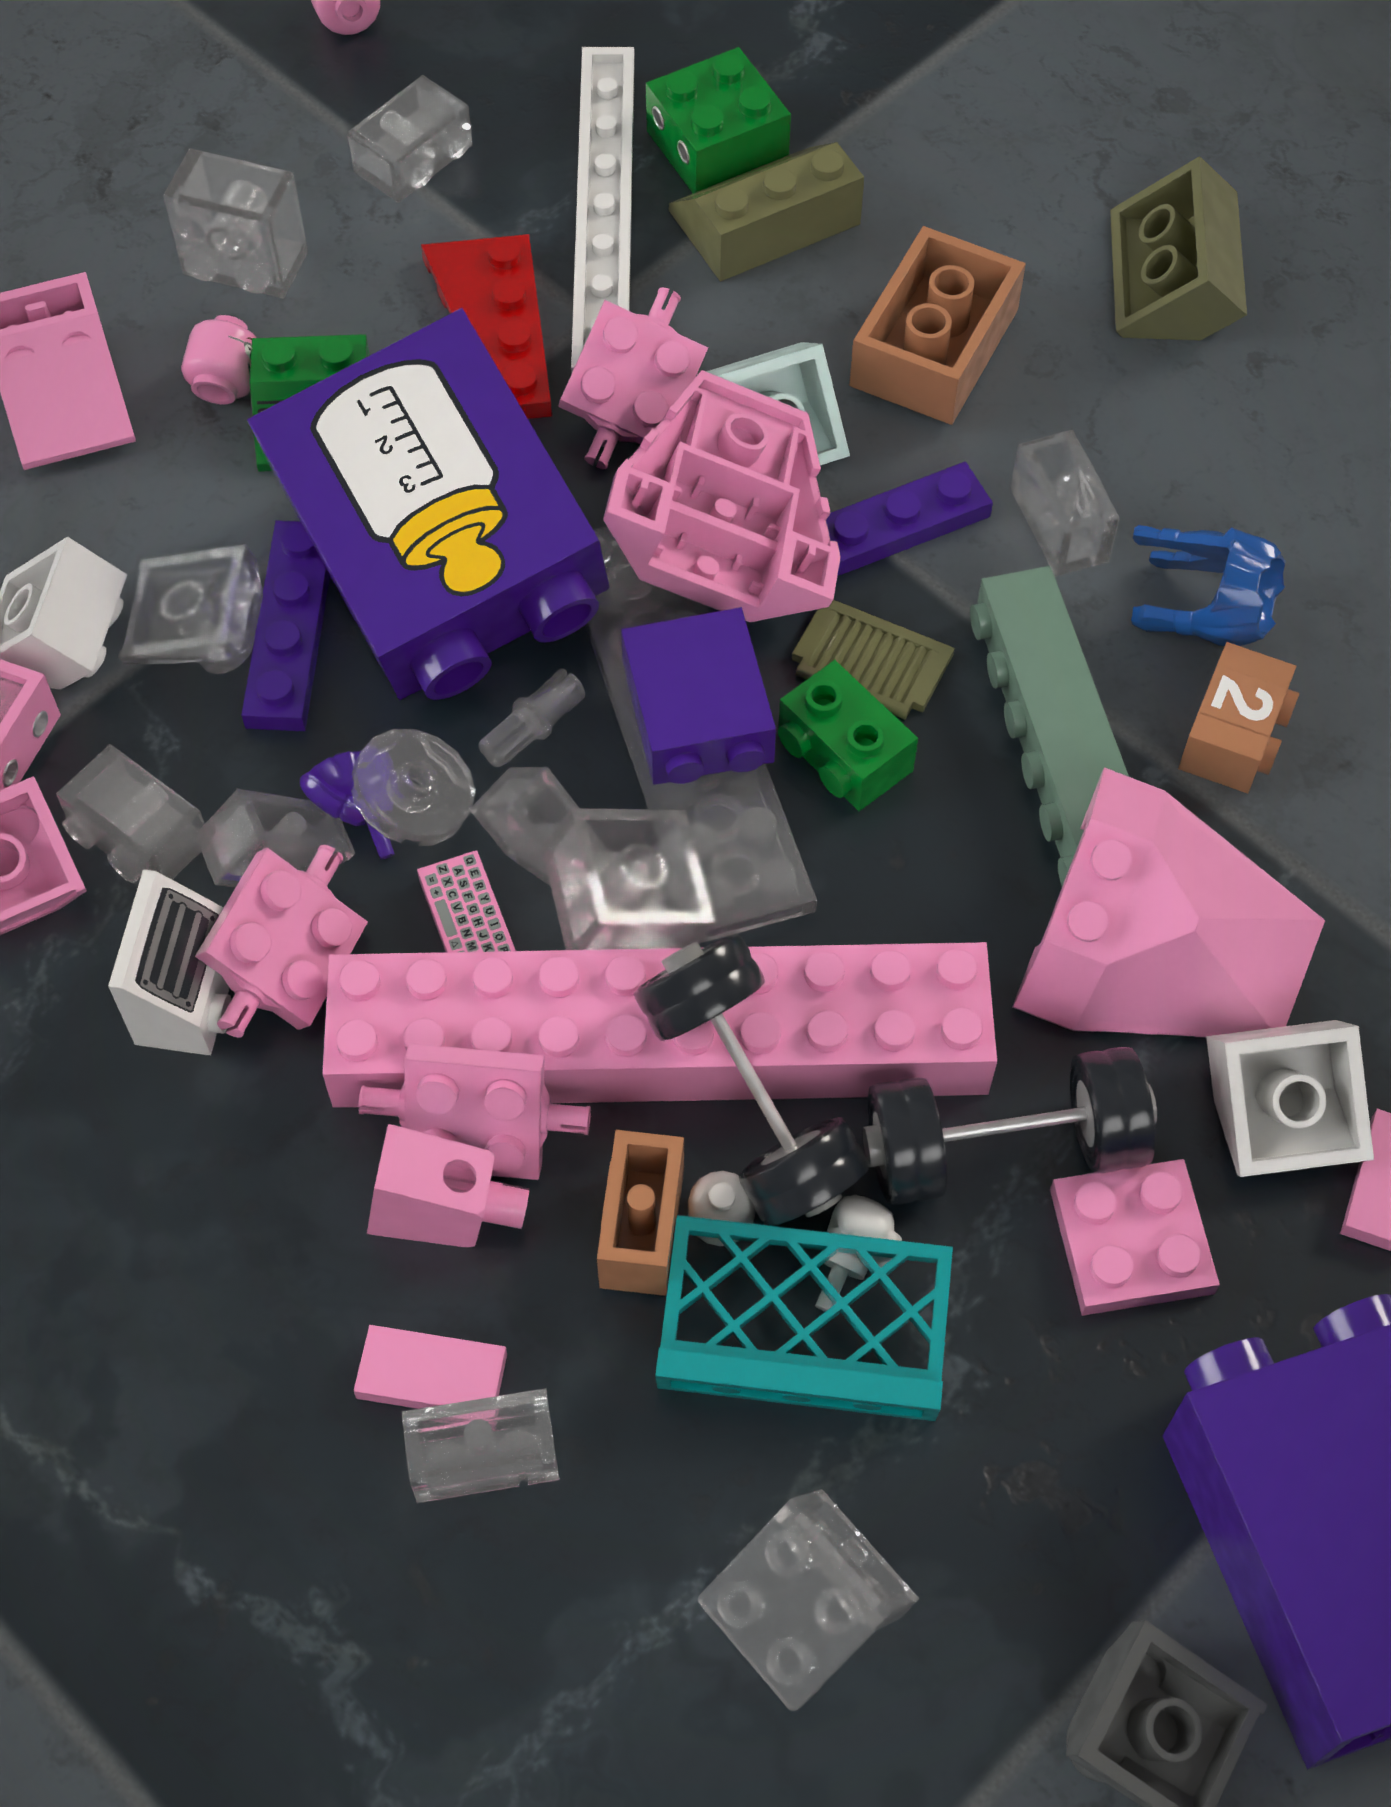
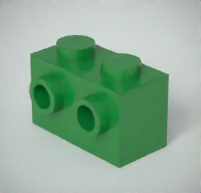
(846, 735)

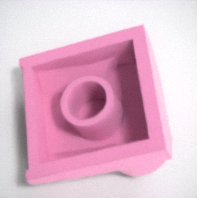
(34, 860)

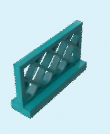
(796, 1377)

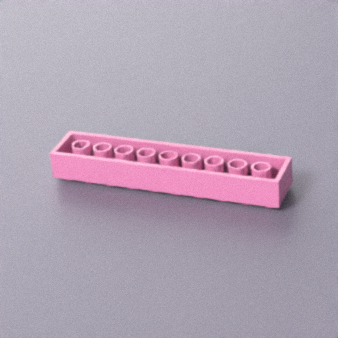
(815, 1029)

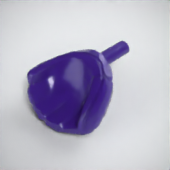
(330, 789)

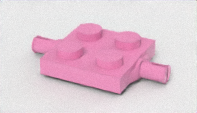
(630, 374)
(278, 939)
(480, 1101)

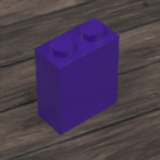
(698, 696)

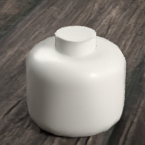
(720, 1198)

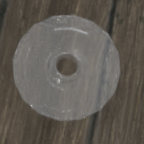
(400, 806)

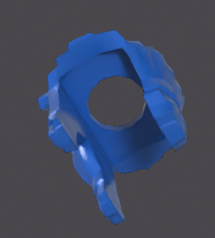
(1246, 592)

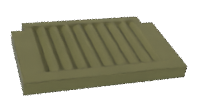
(883, 657)

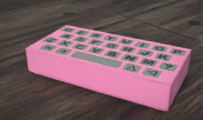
(464, 905)

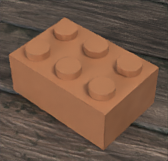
(936, 325)

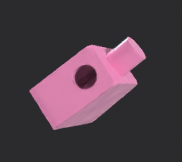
(439, 1191)

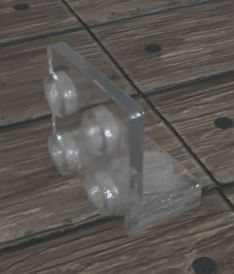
(805, 1597)

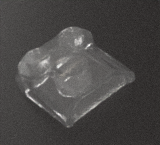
(195, 609)

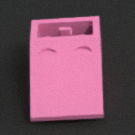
(58, 373)

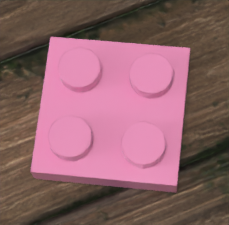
(1133, 1237)

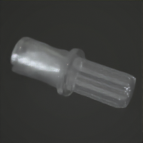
(532, 718)

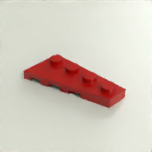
(499, 295)

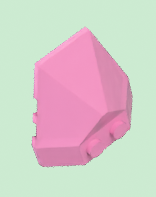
(728, 504)
(1166, 927)

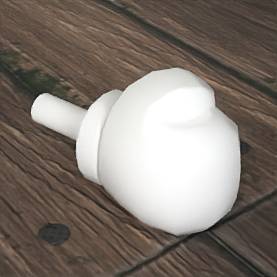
(856, 1217)

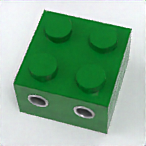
(716, 120)

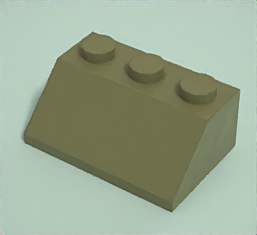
(772, 209)
(1178, 257)

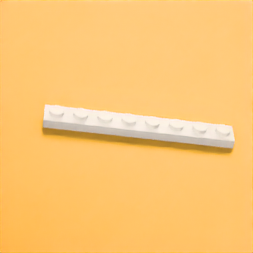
(603, 187)

